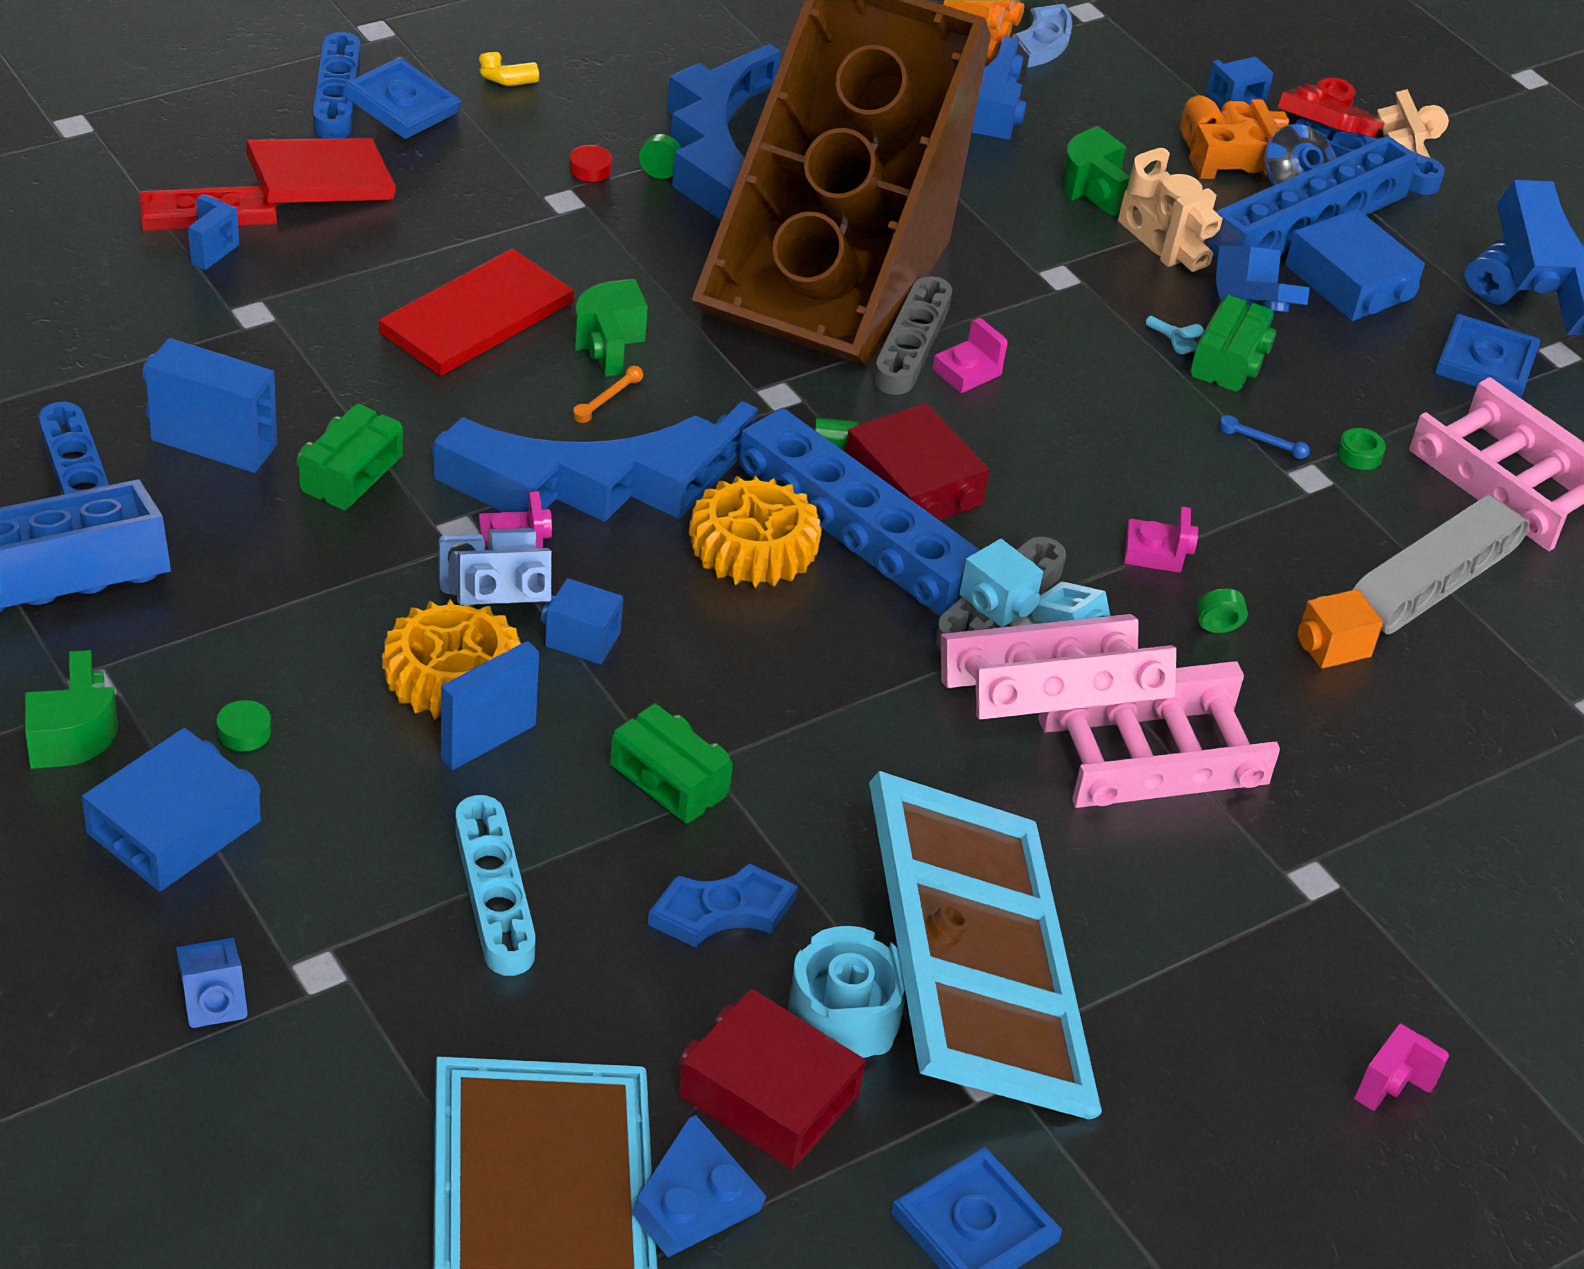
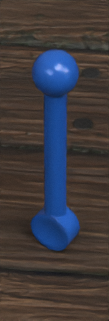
(1230, 424)

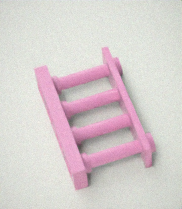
(1519, 430)
(1057, 666)
(1193, 770)

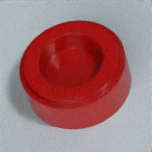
(1338, 89)
(590, 163)

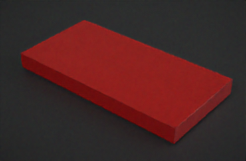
(476, 312)

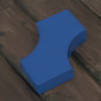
(698, 909)

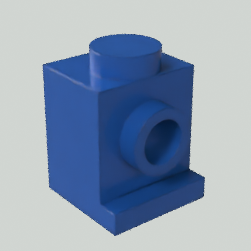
(1238, 81)

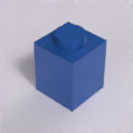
(583, 621)

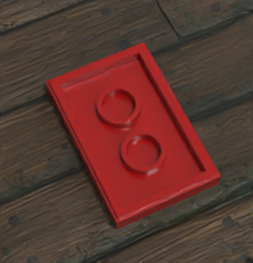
(320, 170)

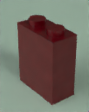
(921, 460)
(770, 1077)

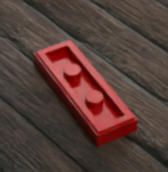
(179, 209)

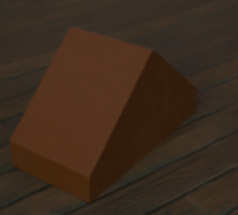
(849, 174)

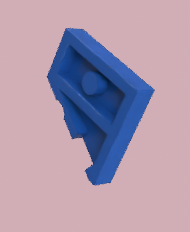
(695, 1191)

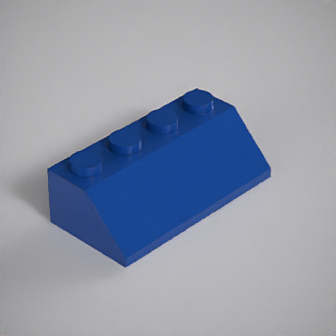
(80, 543)

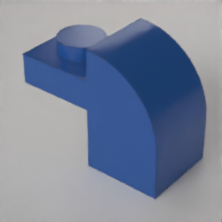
(1253, 276)

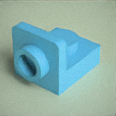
(1070, 602)

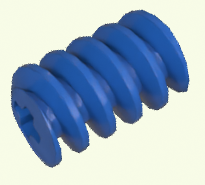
(1492, 274)

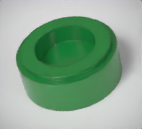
(658, 156)
(1361, 449)
(1221, 610)
(244, 725)

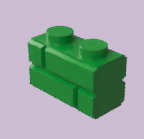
(1233, 343)
(350, 456)
(671, 762)

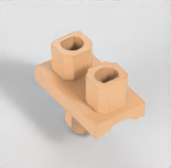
(1412, 126)

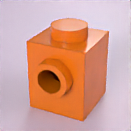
(1339, 628)

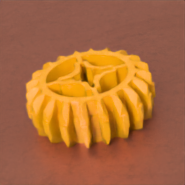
(755, 531)
(440, 646)

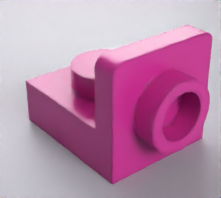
(974, 360)
(535, 518)
(1159, 544)
(1401, 1059)

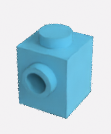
(1001, 583)

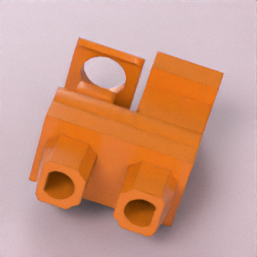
(1231, 137)

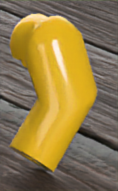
(507, 75)

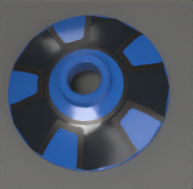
(1288, 152)

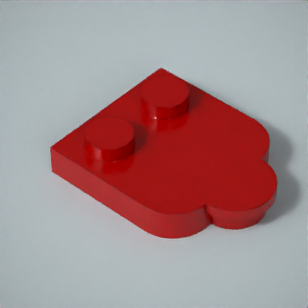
(1313, 104)

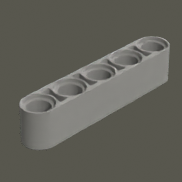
(1442, 561)

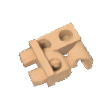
(1171, 212)

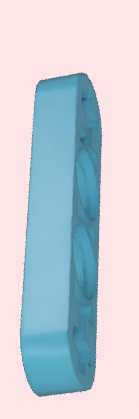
(494, 883)

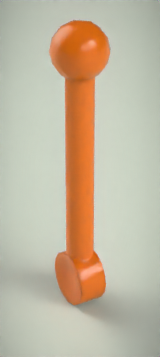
(583, 412)

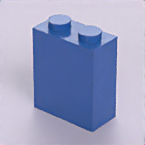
(1354, 264)
(211, 404)
(172, 808)

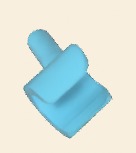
(1181, 338)

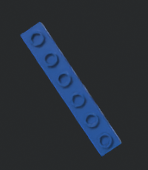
(1359, 180)
(860, 508)

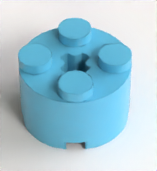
(850, 989)

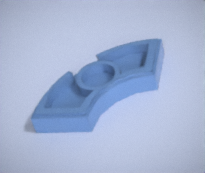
(1046, 36)

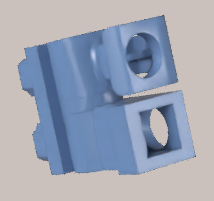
(505, 573)

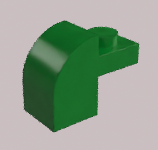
(1095, 171)
(607, 320)
(71, 723)

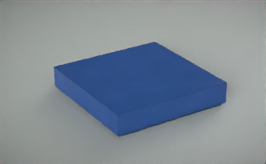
(402, 97)
(1486, 350)
(489, 705)
(976, 1217)

